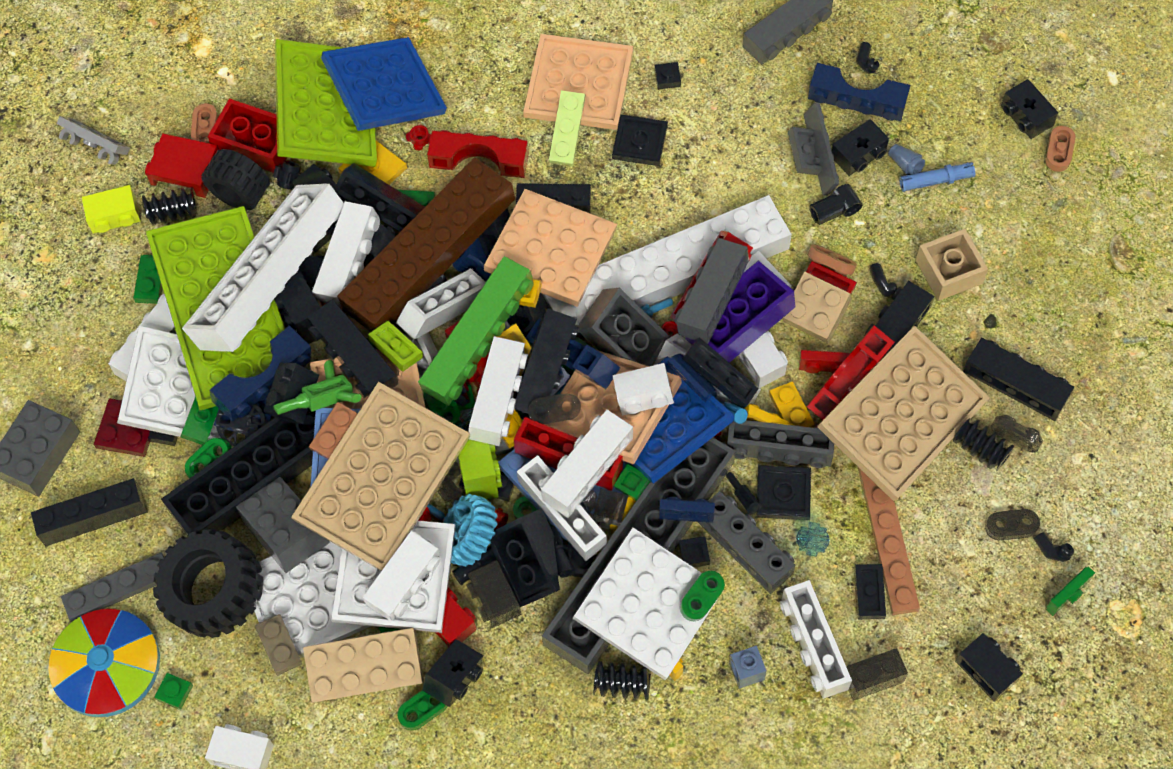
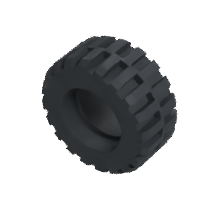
(183, 565)

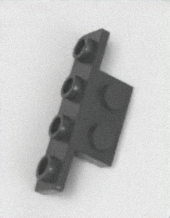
(813, 151)

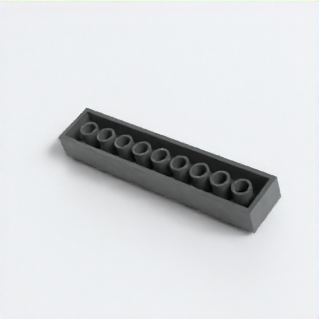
(690, 480)

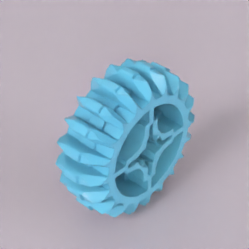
(474, 528)

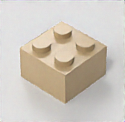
(951, 264)
(817, 307)

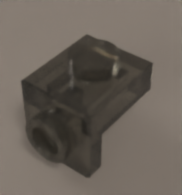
(448, 489)
(609, 508)

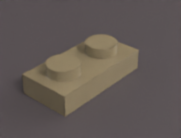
(278, 644)

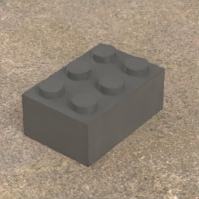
(622, 328)
(35, 447)
(270, 521)

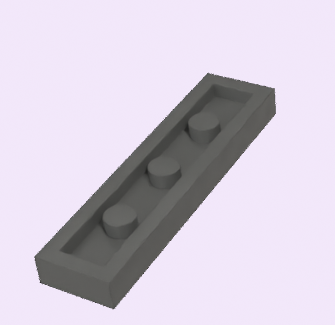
(112, 588)

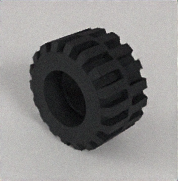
(235, 179)

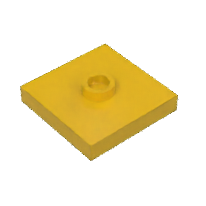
(387, 166)

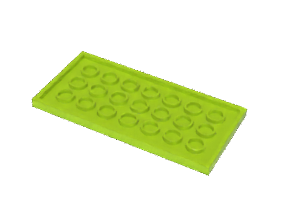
(190, 264)

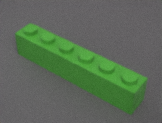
(476, 331)

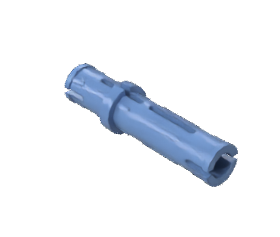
(943, 175)

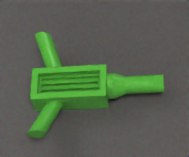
(322, 393)

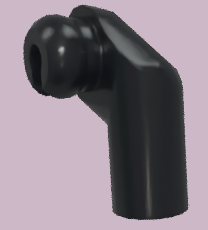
(864, 61)
(880, 280)
(1054, 552)

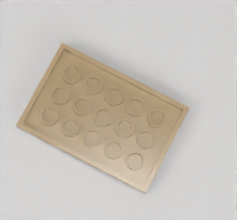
(903, 413)
(381, 476)

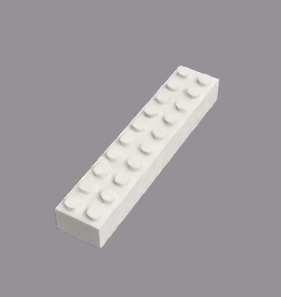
(670, 264)

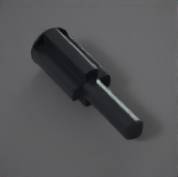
(744, 495)

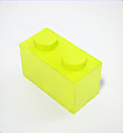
(111, 209)

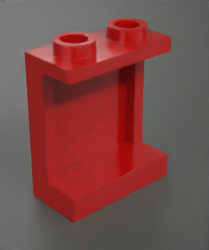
(180, 162)

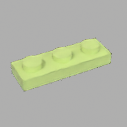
(567, 128)

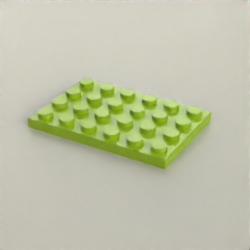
(312, 113)

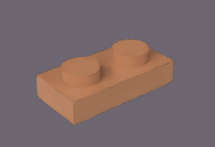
(333, 430)

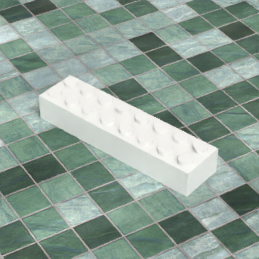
(264, 268)

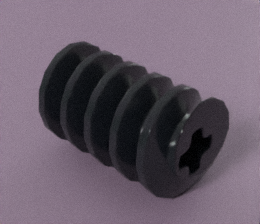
(170, 206)
(983, 444)
(622, 680)

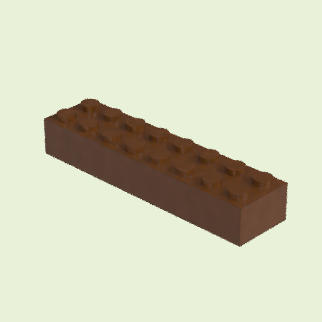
(427, 245)

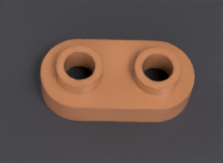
(201, 128)
(1059, 150)
(832, 259)

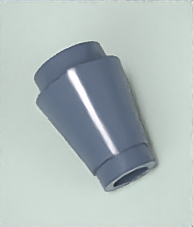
(907, 159)

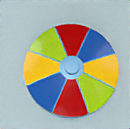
(104, 663)

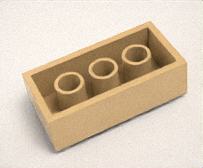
(363, 664)

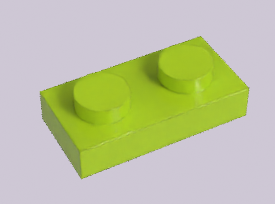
(395, 346)

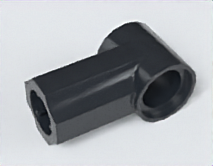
(841, 202)

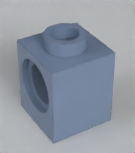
(747, 667)

